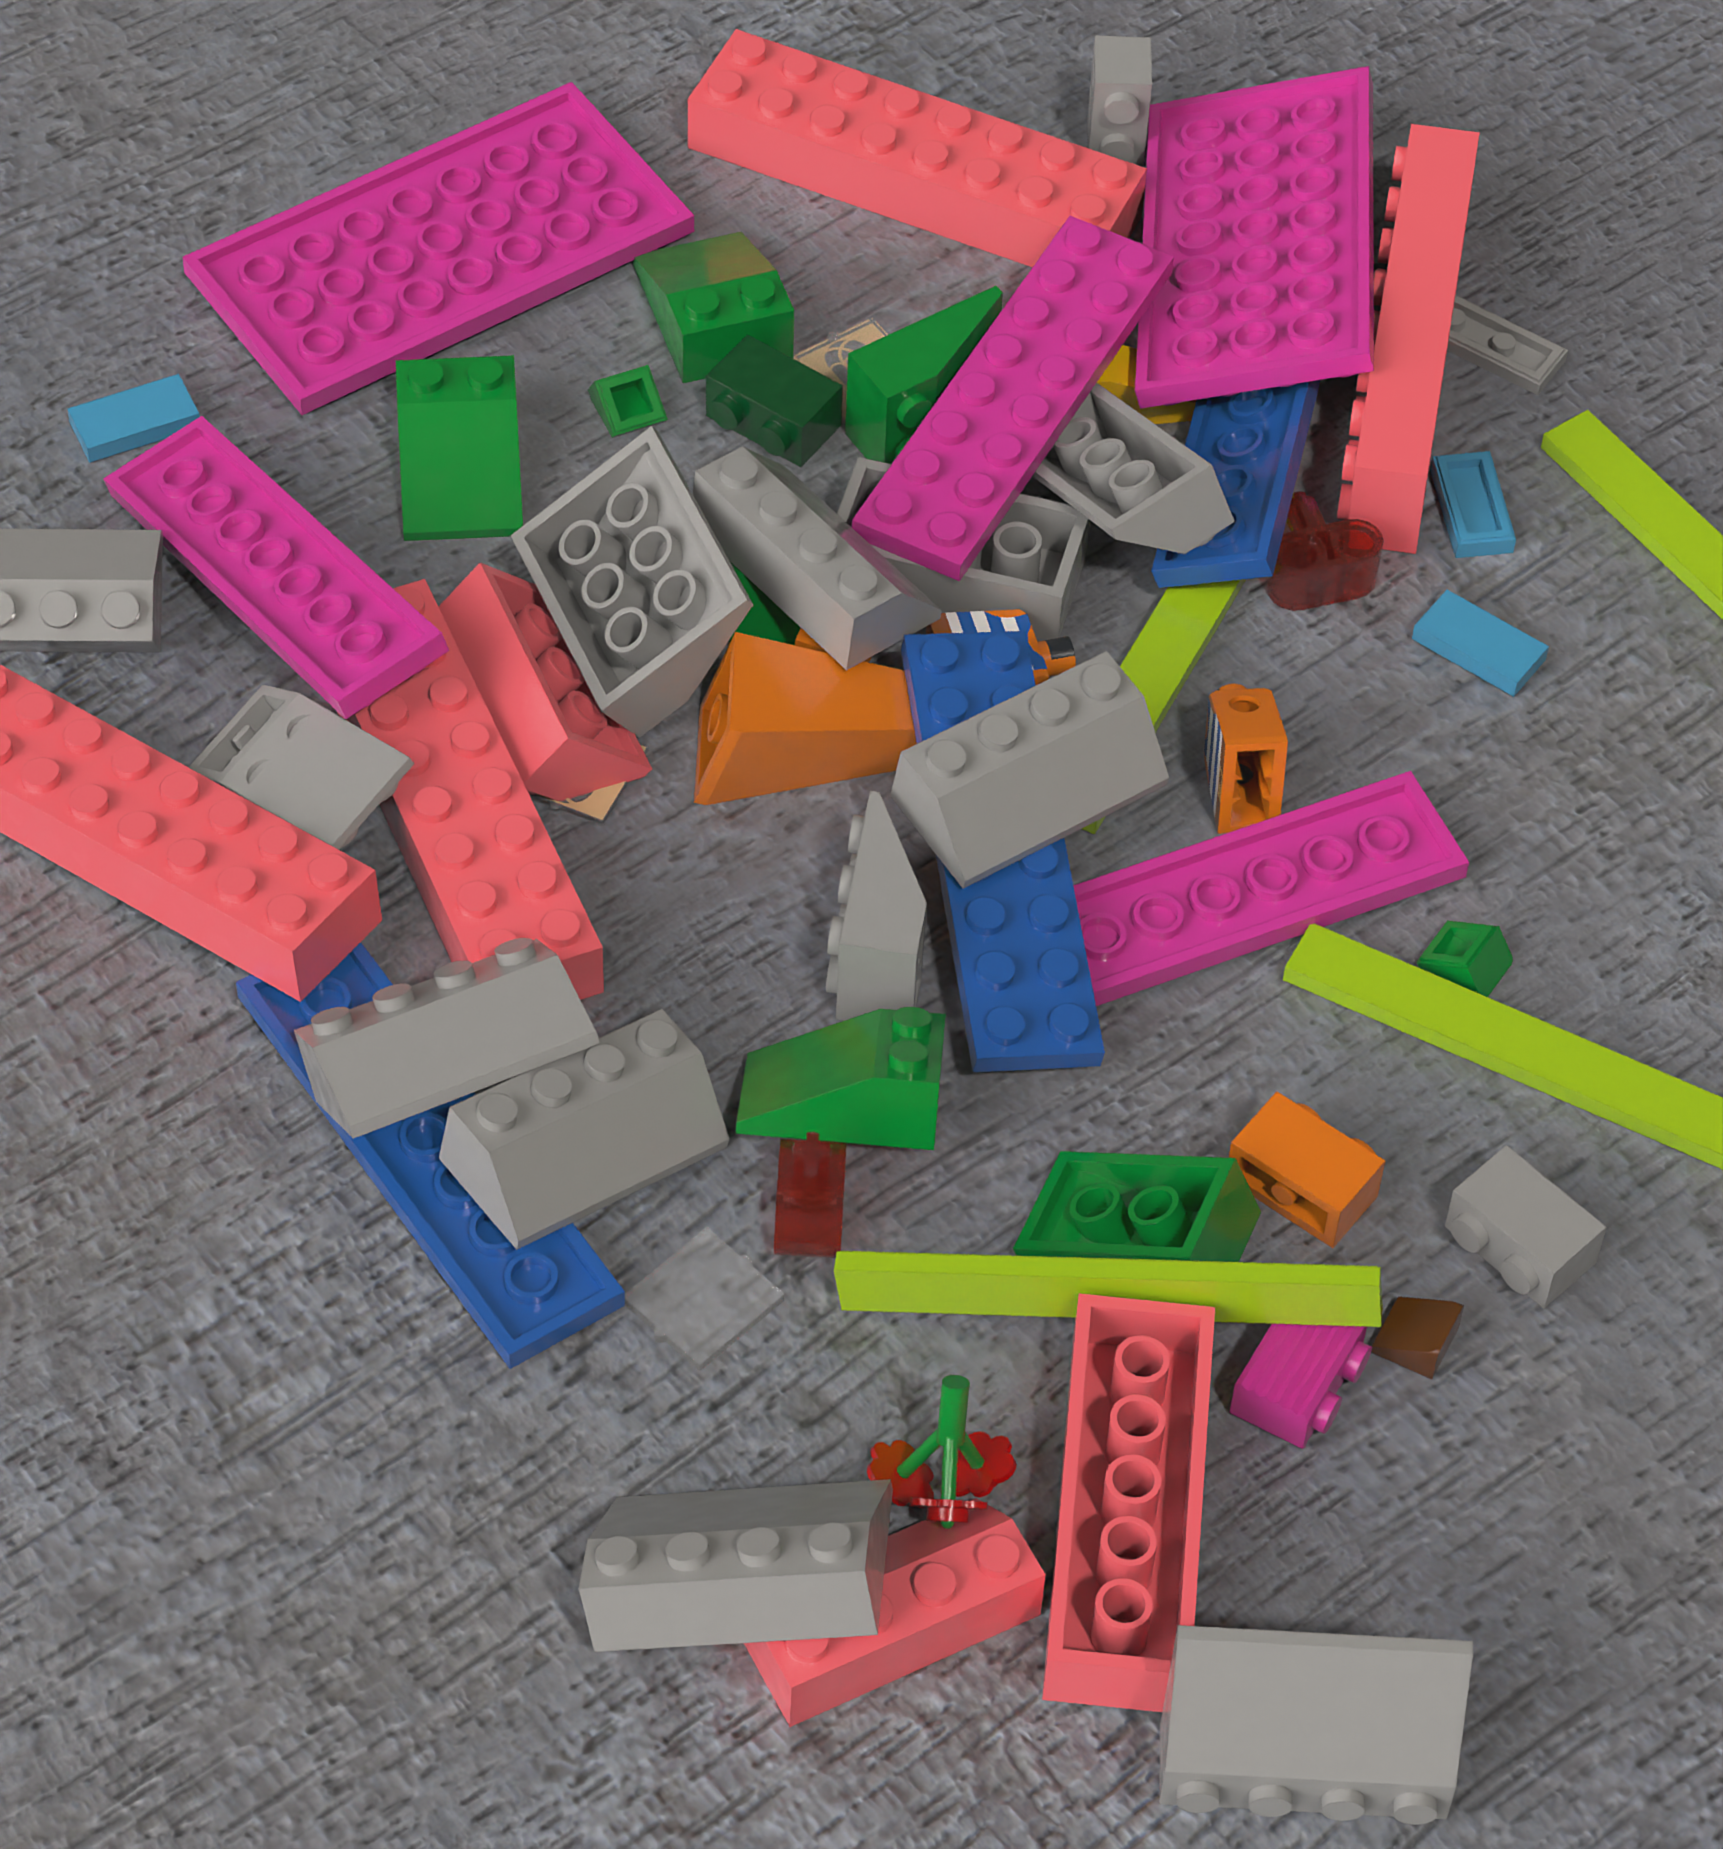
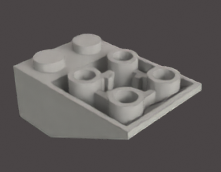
(303, 764)
(880, 923)

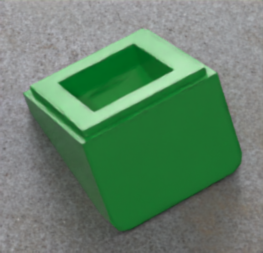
(628, 401)
(1468, 955)

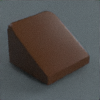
(1418, 1333)

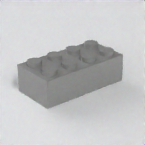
(1024, 565)

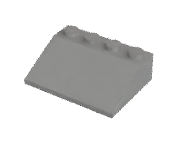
(635, 583)
(737, 1566)
(1313, 1723)

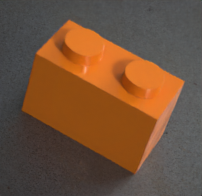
(1307, 1168)

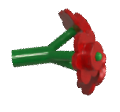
(973, 1469)

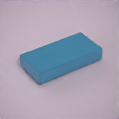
(132, 417)
(1472, 504)
(1480, 642)

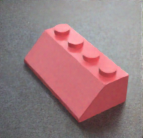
(537, 689)
(936, 1600)

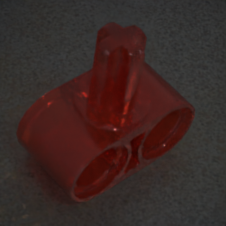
(1323, 561)
(809, 1197)

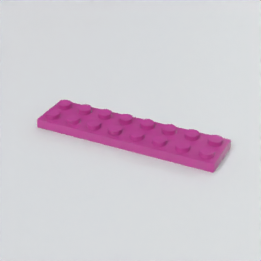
(1012, 398)
(277, 567)
(1263, 885)

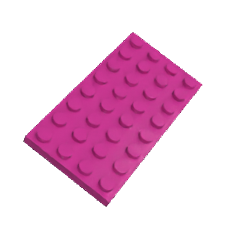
(1268, 238)
(437, 246)

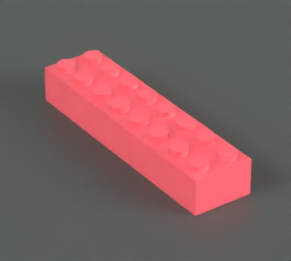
(904, 151)
(1410, 334)
(471, 821)
(177, 843)

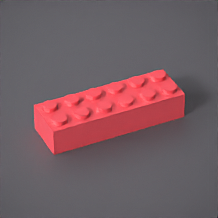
(1128, 1500)

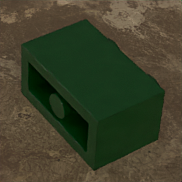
(773, 400)

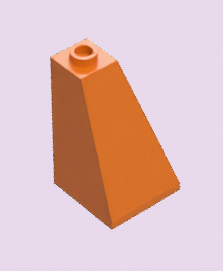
(796, 721)

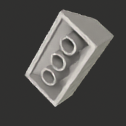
(1134, 478)
(808, 558)
(80, 590)
(1031, 769)
(444, 1036)
(585, 1129)

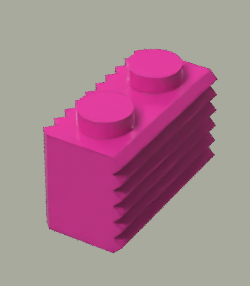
(1296, 1377)

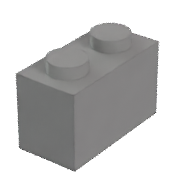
(1120, 97)
(1524, 1227)

